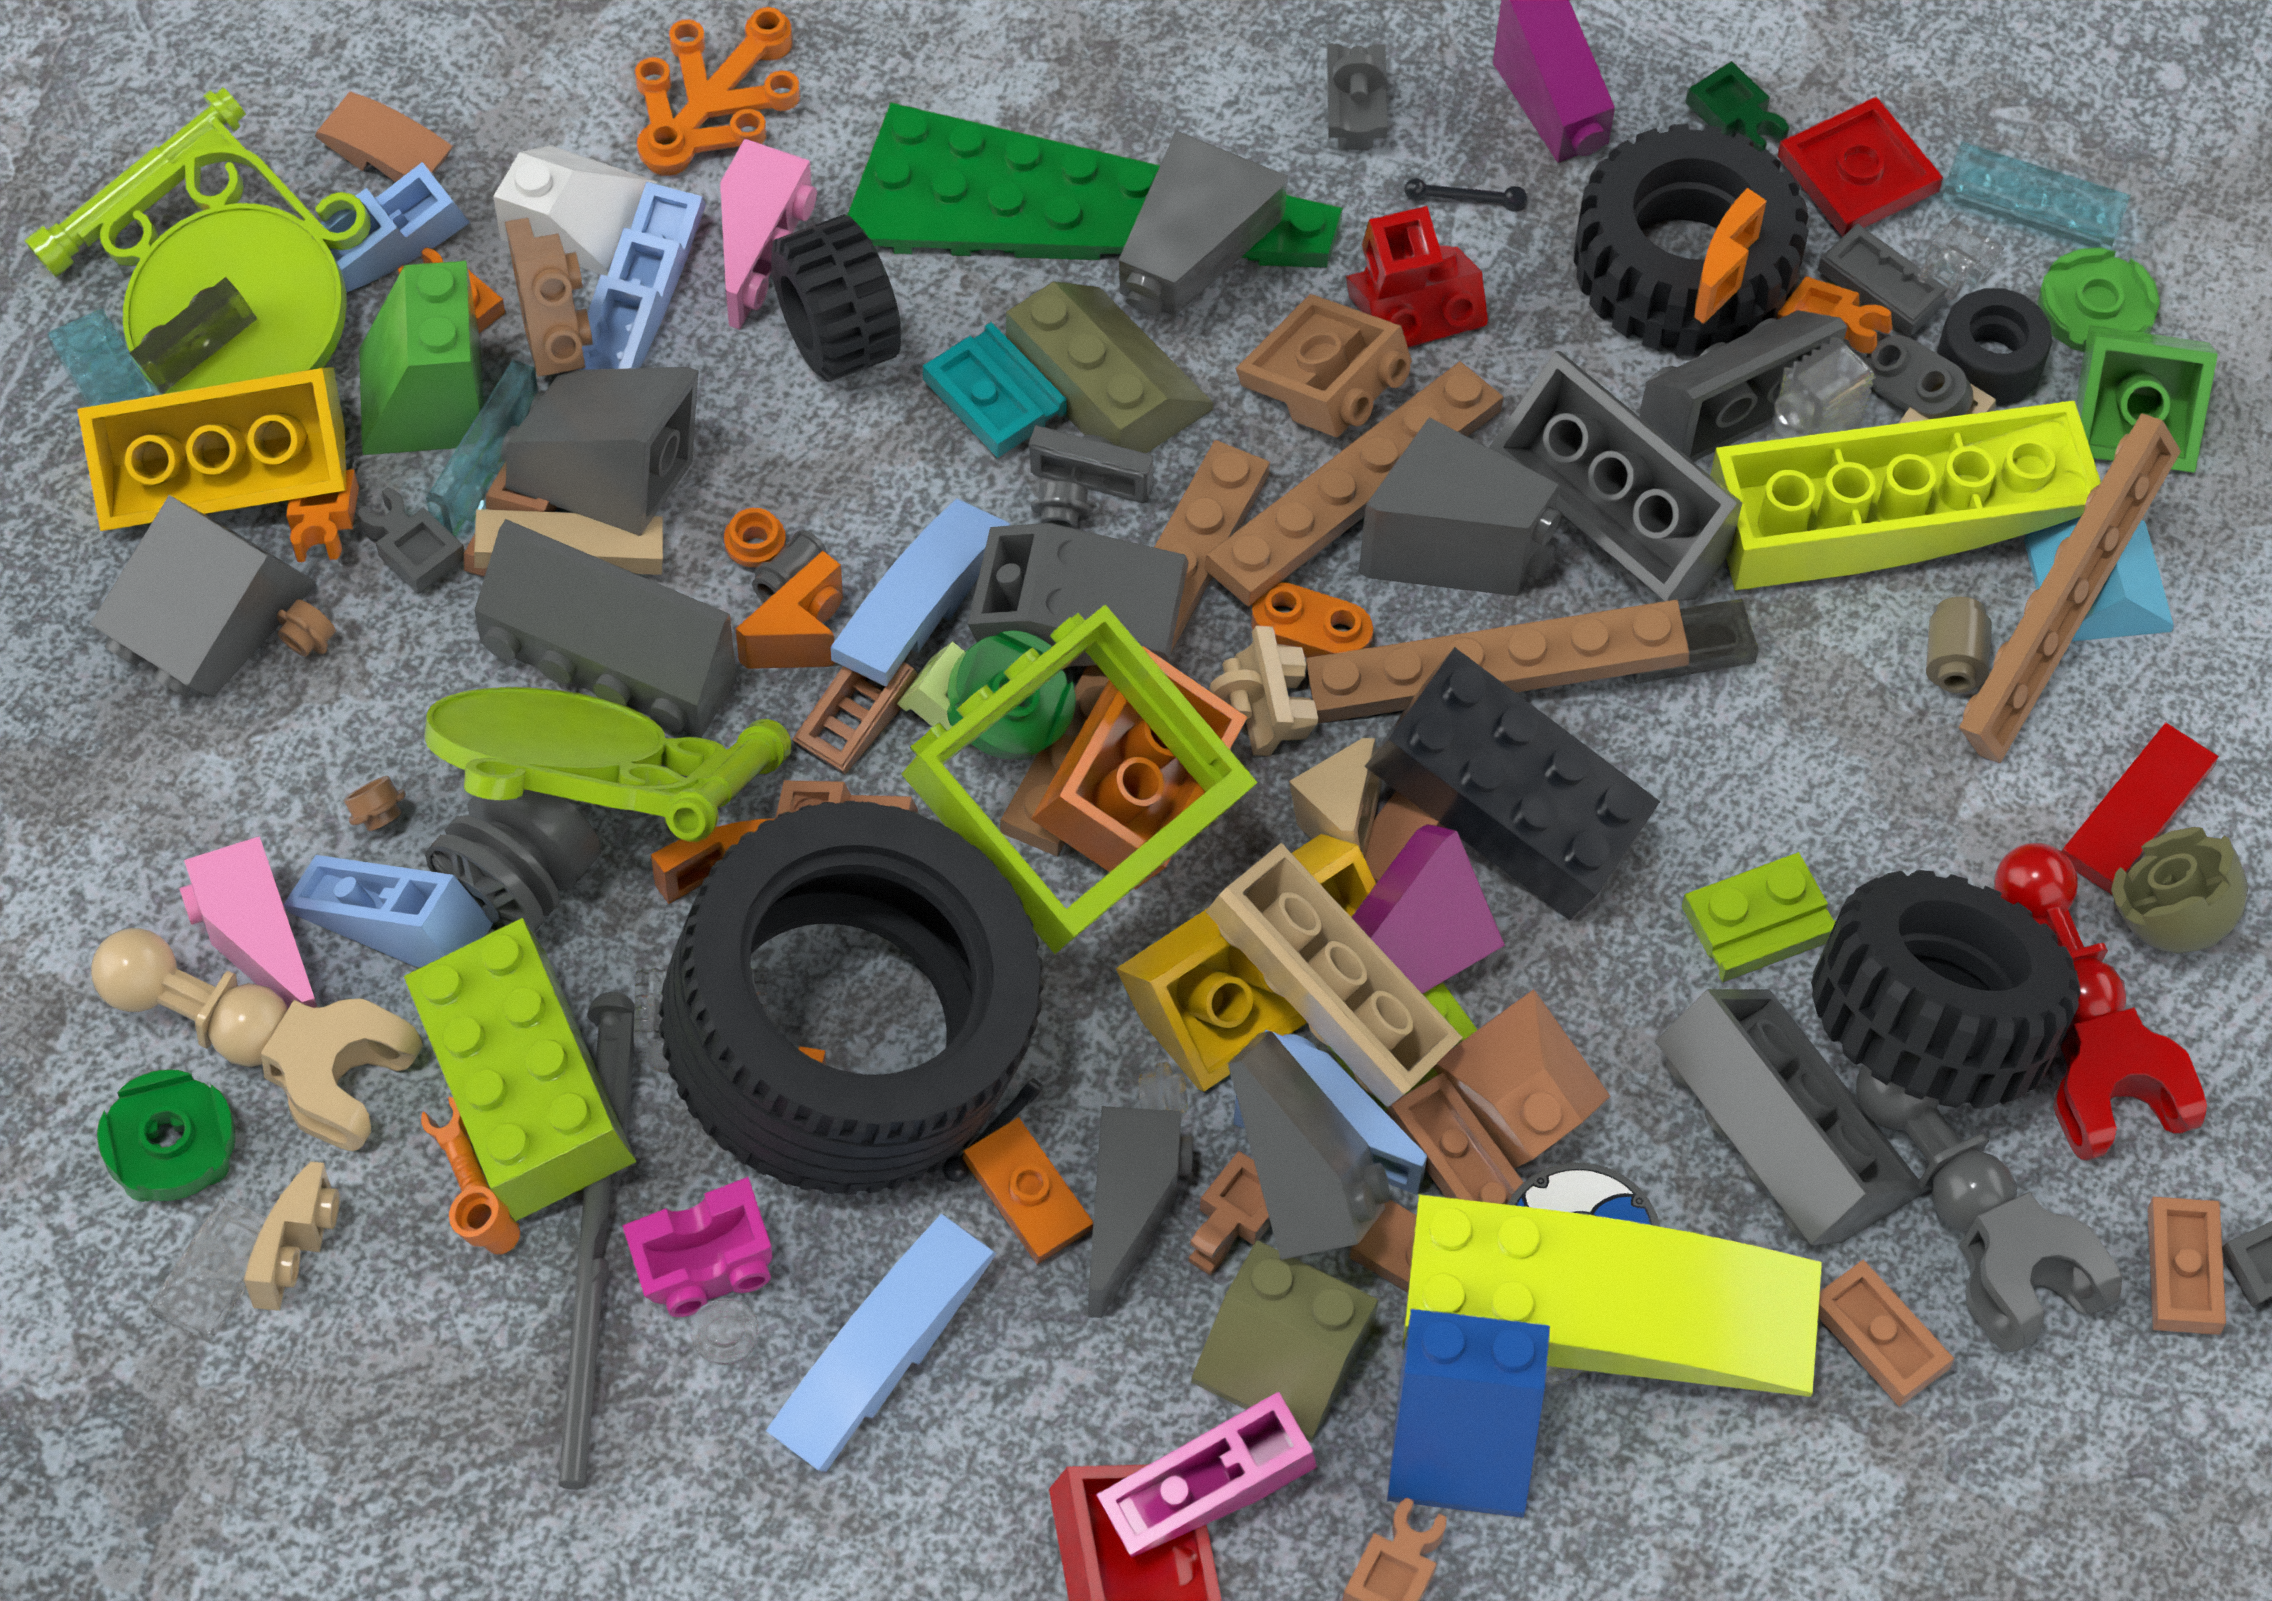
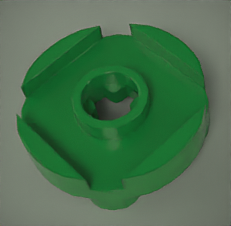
(1025, 728)
(171, 1171)

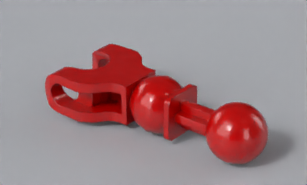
(2105, 1045)

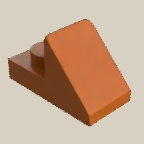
(790, 625)

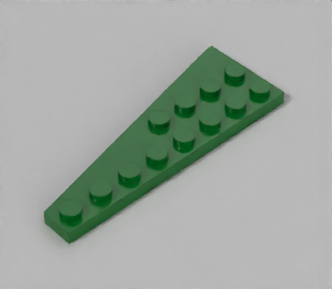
(1005, 190)

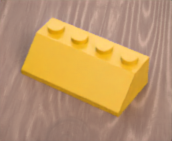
(216, 447)
(1207, 995)

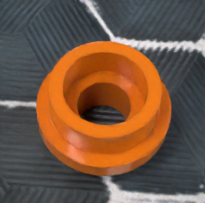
(754, 524)

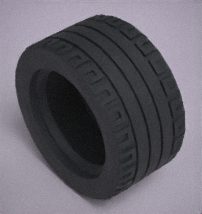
(873, 873)

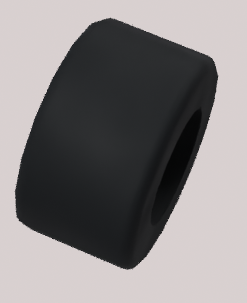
(2004, 318)

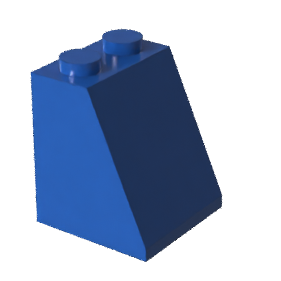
(1468, 1412)

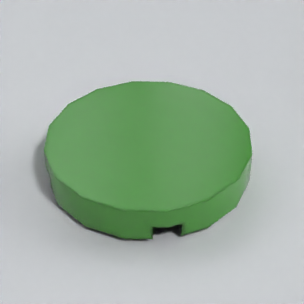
(2097, 290)

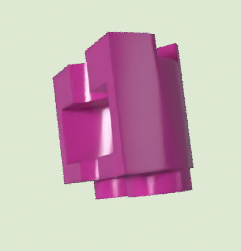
(701, 1250)

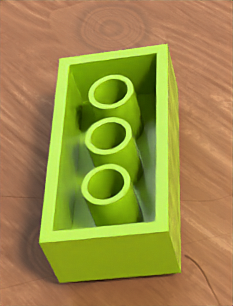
(519, 1070)

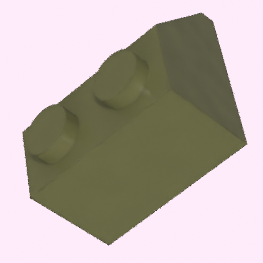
(1288, 1334)

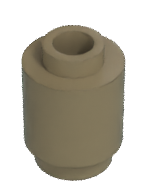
(1959, 645)

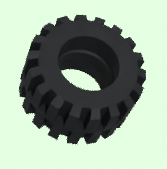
(836, 298)

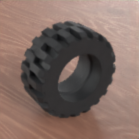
(1693, 179)
(1945, 989)

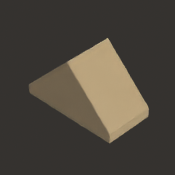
(1339, 795)

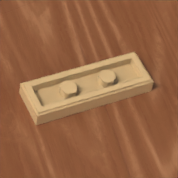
(621, 548)

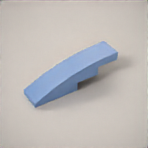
(641, 278)
(916, 593)
(880, 1342)

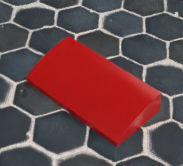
(1097, 1560)

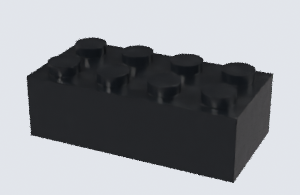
(1513, 784)

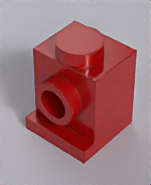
(1401, 251)

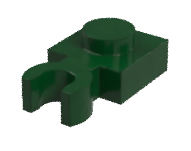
(1736, 105)

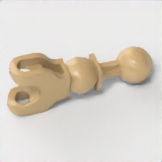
(251, 1026)

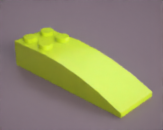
(1901, 491)
(1623, 1293)

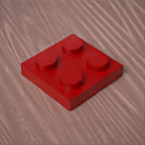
(1860, 166)

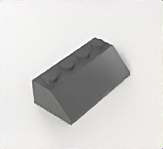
(1622, 481)
(605, 630)
(1787, 1114)

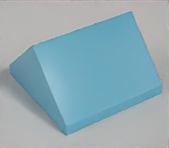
(2132, 595)

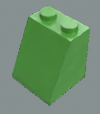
(422, 363)

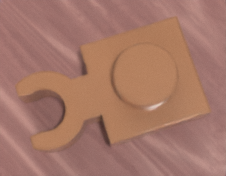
(1396, 1567)

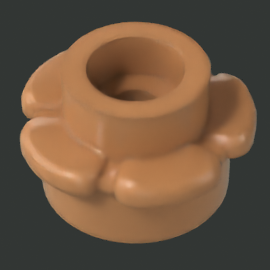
(305, 628)
(374, 803)

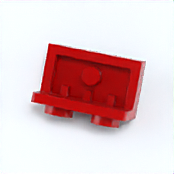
(1446, 306)

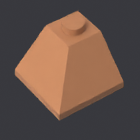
(1523, 1079)

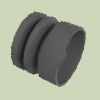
(516, 854)

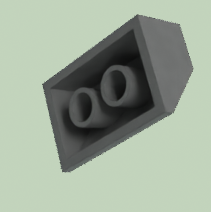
(1733, 384)

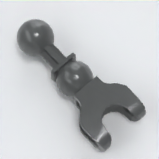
(2007, 1237)

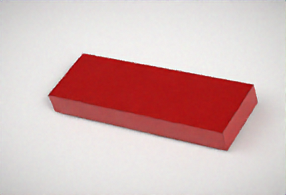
(2139, 806)

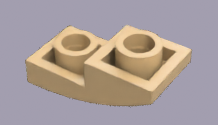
(291, 1226)

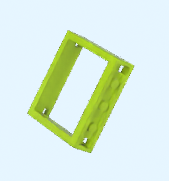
(1159, 705)

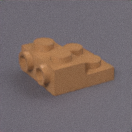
(546, 301)
(1328, 364)

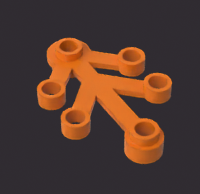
(713, 96)

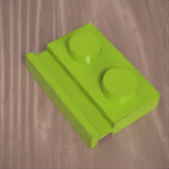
(1759, 916)

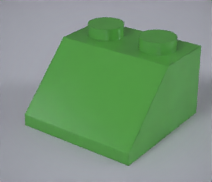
(2147, 375)

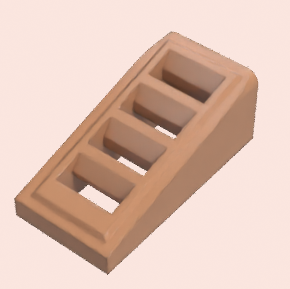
(872, 720)

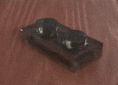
(193, 335)
(1716, 639)

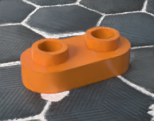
(1312, 620)

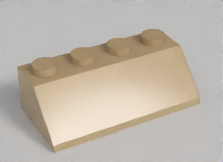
(1333, 975)

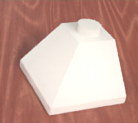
(571, 197)

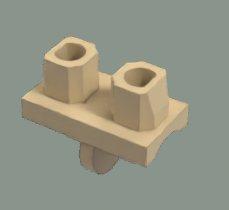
(1257, 687)

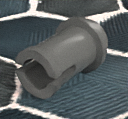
(788, 562)

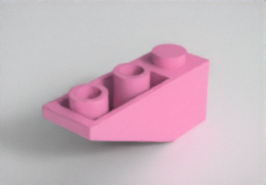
(760, 201)

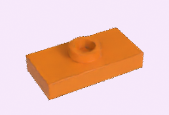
(1028, 1190)

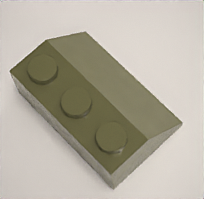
(1104, 366)

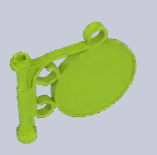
(263, 251)
(596, 754)

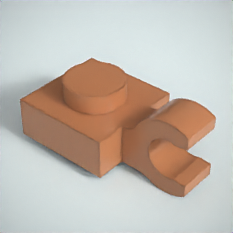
(1234, 1210)

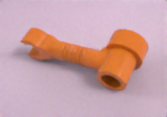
(476, 1211)

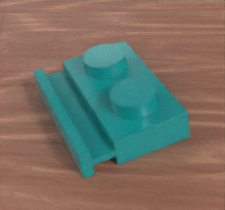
(994, 389)

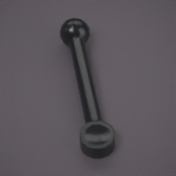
(1512, 199)
(956, 1168)

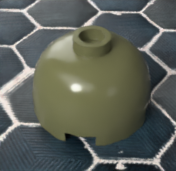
(2183, 891)

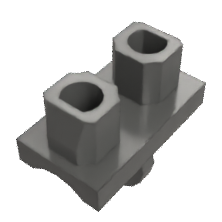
(1357, 95)

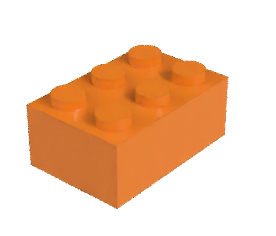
(1122, 778)

